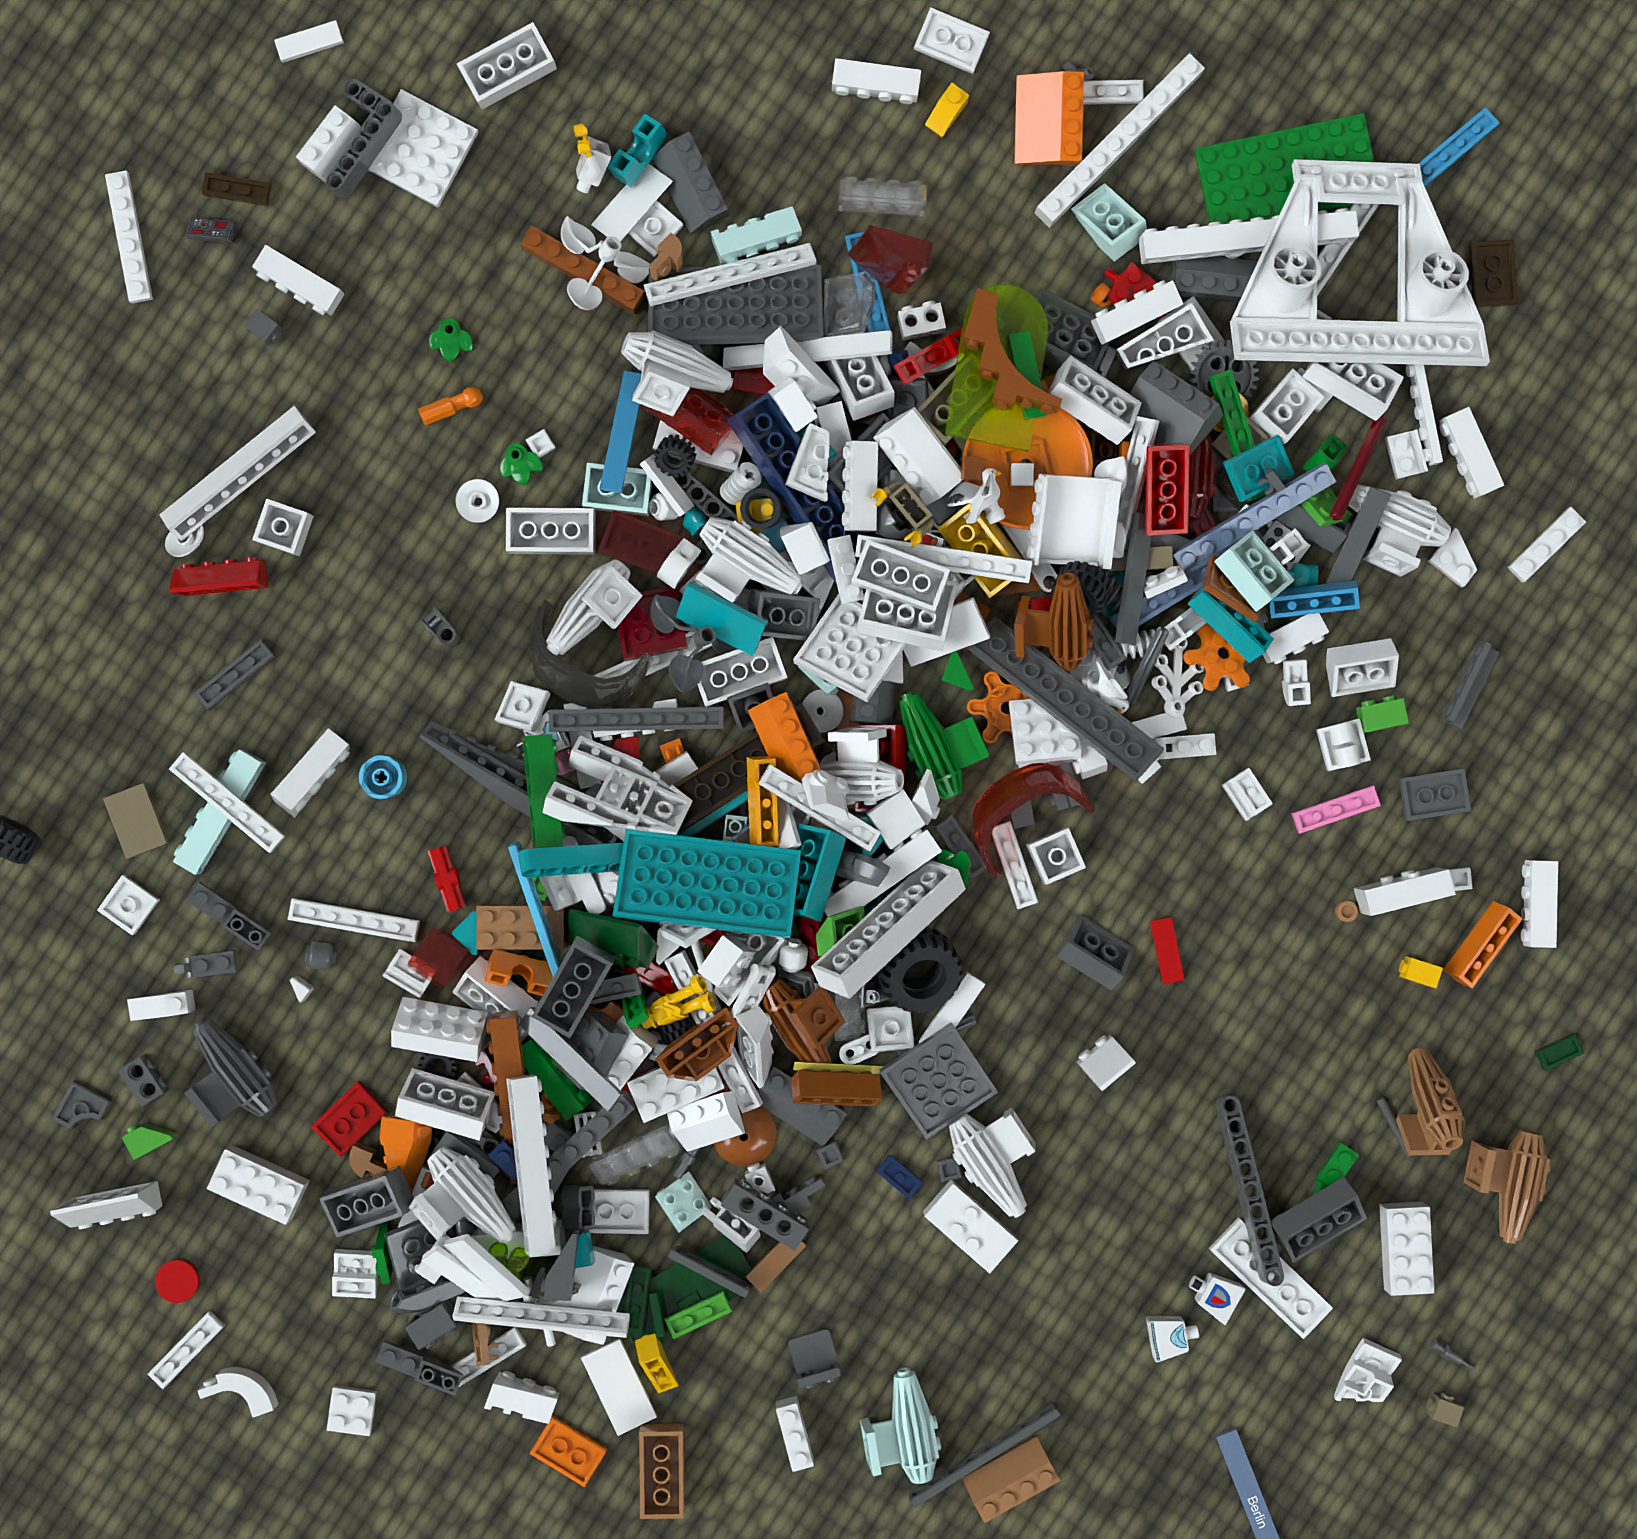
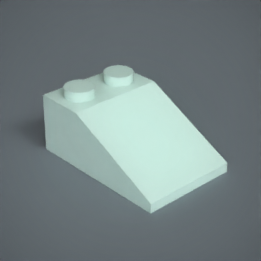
(1110, 221)

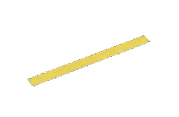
(837, 1067)

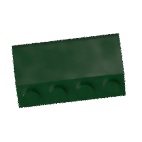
(620, 938)

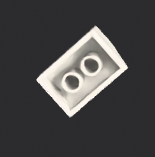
(328, 143)
(1362, 667)
(755, 1043)
(633, 1052)
(706, 1121)

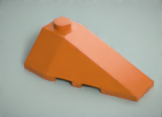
(405, 1145)

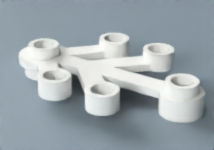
(1176, 680)

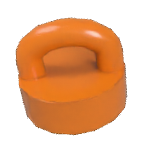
(1099, 295)

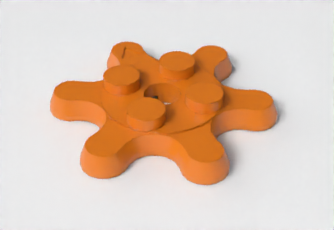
(1215, 666)
(991, 706)

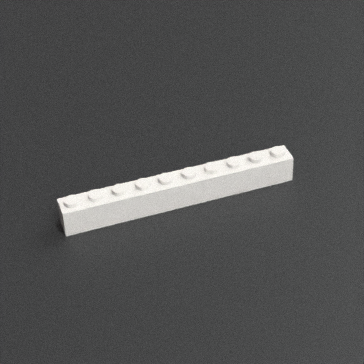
(1119, 140)
(1235, 237)

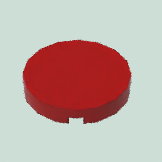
(177, 1281)

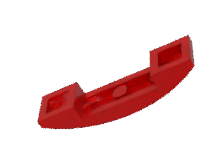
(929, 357)

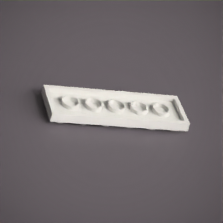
(1292, 1300)

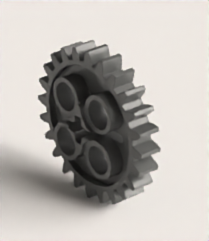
(1243, 376)

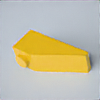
(655, 1363)

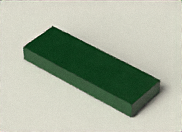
(638, 1297)

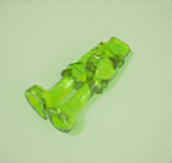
(517, 1260)

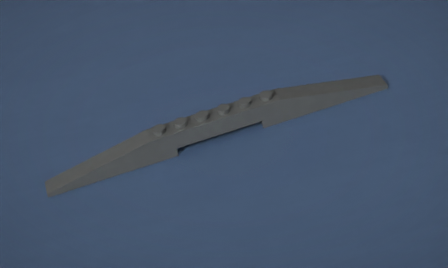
(504, 777)

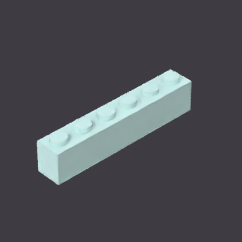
(212, 824)

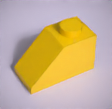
(947, 110)
(1420, 972)

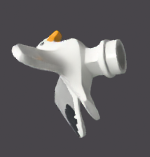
(980, 497)
(1111, 685)

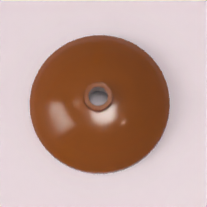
(760, 1141)

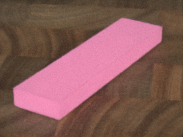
(1336, 809)

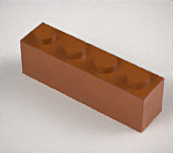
(836, 1088)

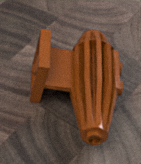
(1061, 628)
(802, 1022)

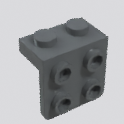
(814, 1358)

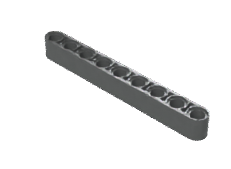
(1256, 1198)

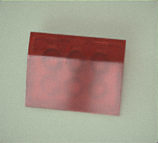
(892, 257)

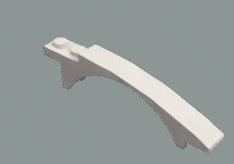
(1191, 621)

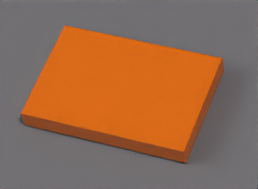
(568, 1451)

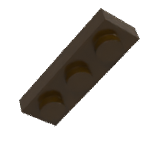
(236, 189)

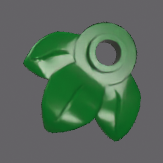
(450, 342)
(520, 466)
(959, 861)

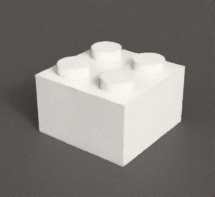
(283, 527)
(1056, 856)
(727, 962)

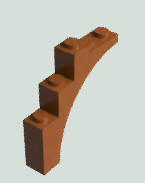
(994, 364)

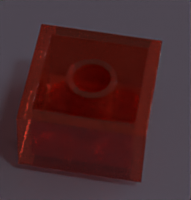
(438, 958)

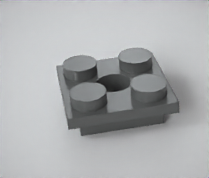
(801, 981)

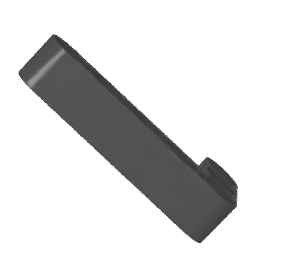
(365, 138)
(703, 504)

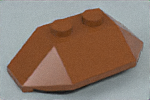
(700, 1048)

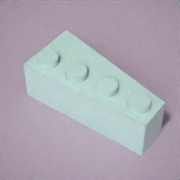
(756, 236)

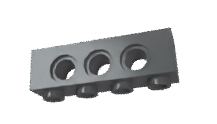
(789, 1236)

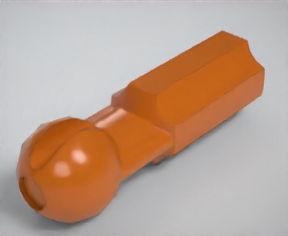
(448, 406)

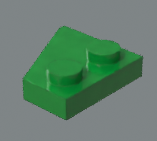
(381, 1253)

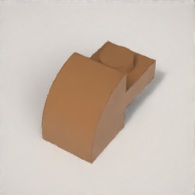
(668, 258)
(363, 1160)

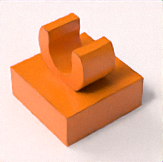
(672, 750)

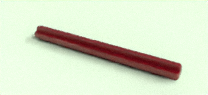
(1357, 468)

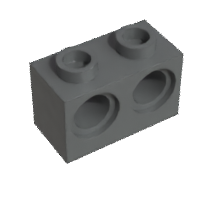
(139, 1083)

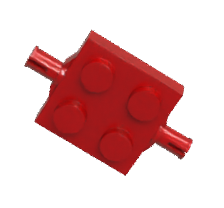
(1128, 283)

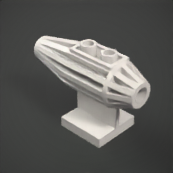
(670, 370)
(1402, 530)
(741, 557)
(601, 597)
(860, 765)
(989, 1155)
(458, 1193)

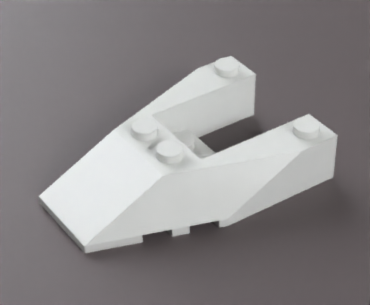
(628, 798)

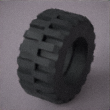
(934, 986)

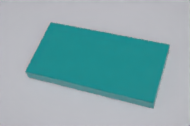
(728, 620)

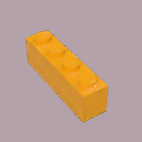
(761, 804)

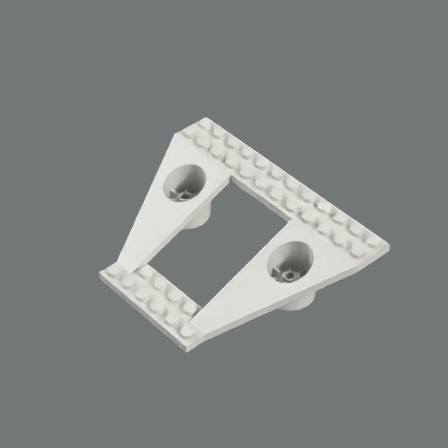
(1433, 323)

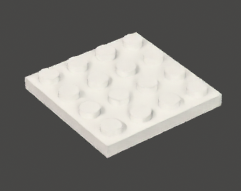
(424, 149)
(847, 657)

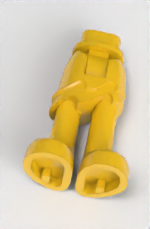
(669, 1009)

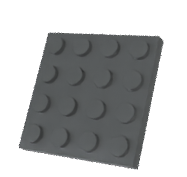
(938, 1080)

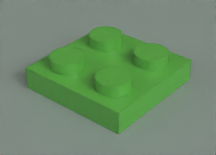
(1320, 506)

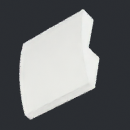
(354, 1274)

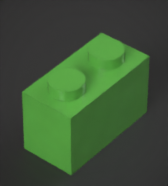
(1383, 714)

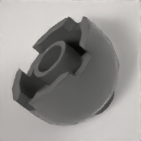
(892, 522)

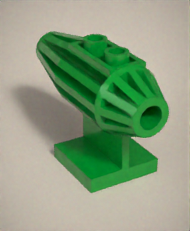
(939, 748)

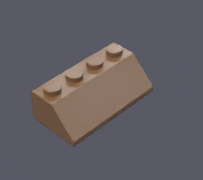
(1010, 1479)

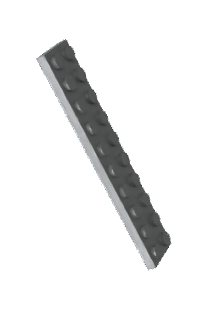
(1068, 701)

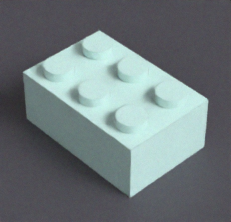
(632, 500)
(1254, 570)

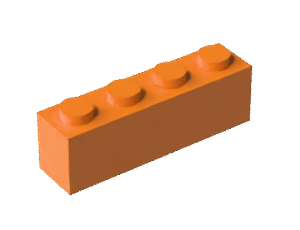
(1482, 944)

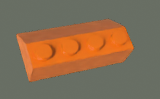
(784, 736)

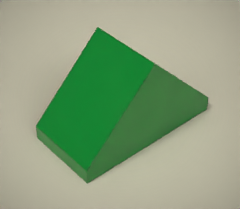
(955, 673)

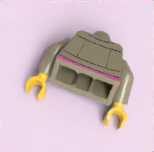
(910, 506)

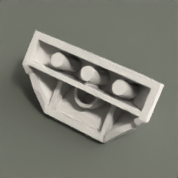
(787, 359)

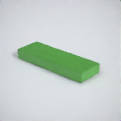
(698, 1314)

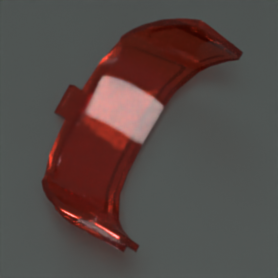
(1013, 792)

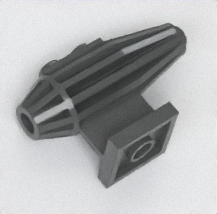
(235, 1077)

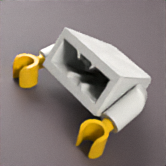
(593, 159)

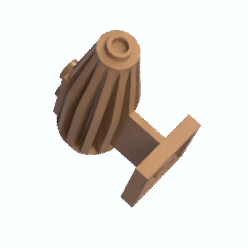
(1439, 1120)
(1516, 1174)

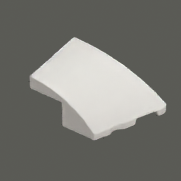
(1368, 1373)

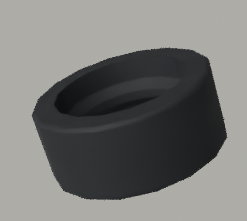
(778, 508)

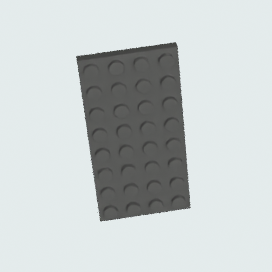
(745, 310)

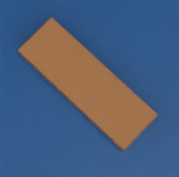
(772, 1265)

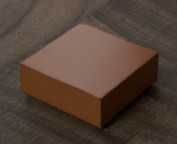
(972, 468)

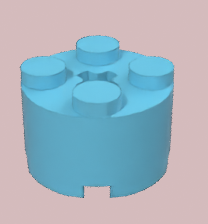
(385, 765)

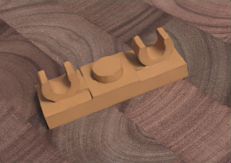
(482, 1348)

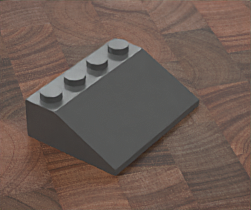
(1069, 333)
(1181, 409)

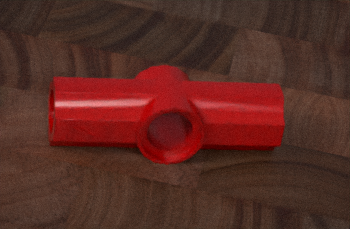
(447, 878)

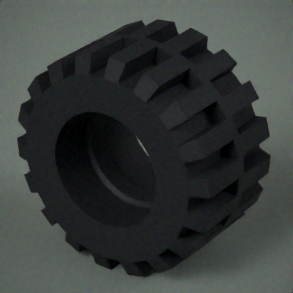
(1093, 584)
(17, 841)

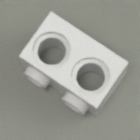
(923, 326)

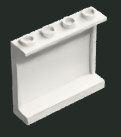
(1074, 520)

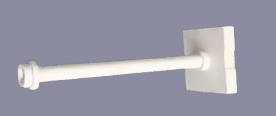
(689, 936)

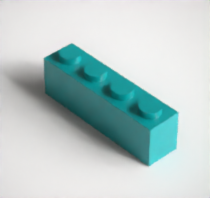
(1240, 632)

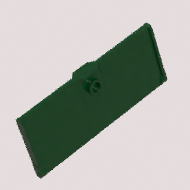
(684, 1287)

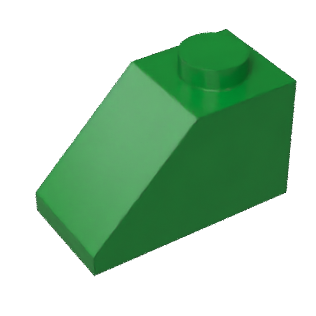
(1327, 452)

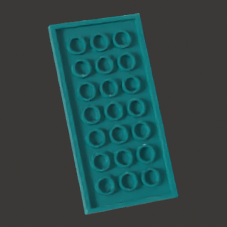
(707, 883)

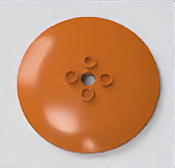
(1055, 449)

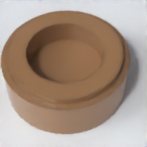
(1346, 911)

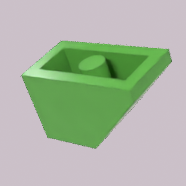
(146, 1138)

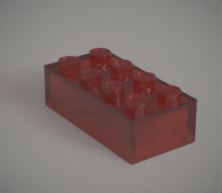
(638, 542)

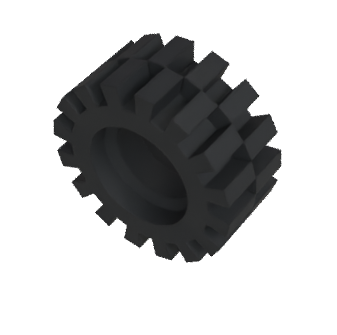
(681, 447)
(676, 1029)
(451, 1064)

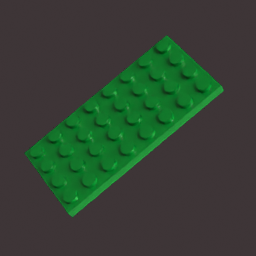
(1256, 174)

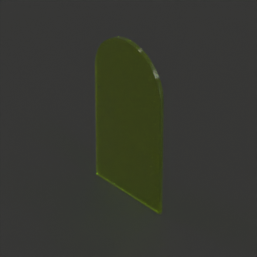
(971, 397)

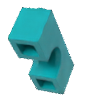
(648, 139)

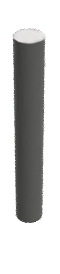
(1392, 1122)

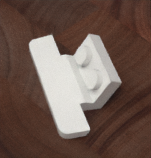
(570, 889)

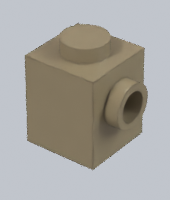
(1444, 1409)

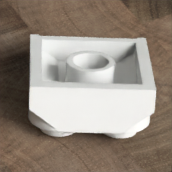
(826, 793)

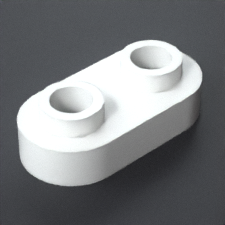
(860, 1050)

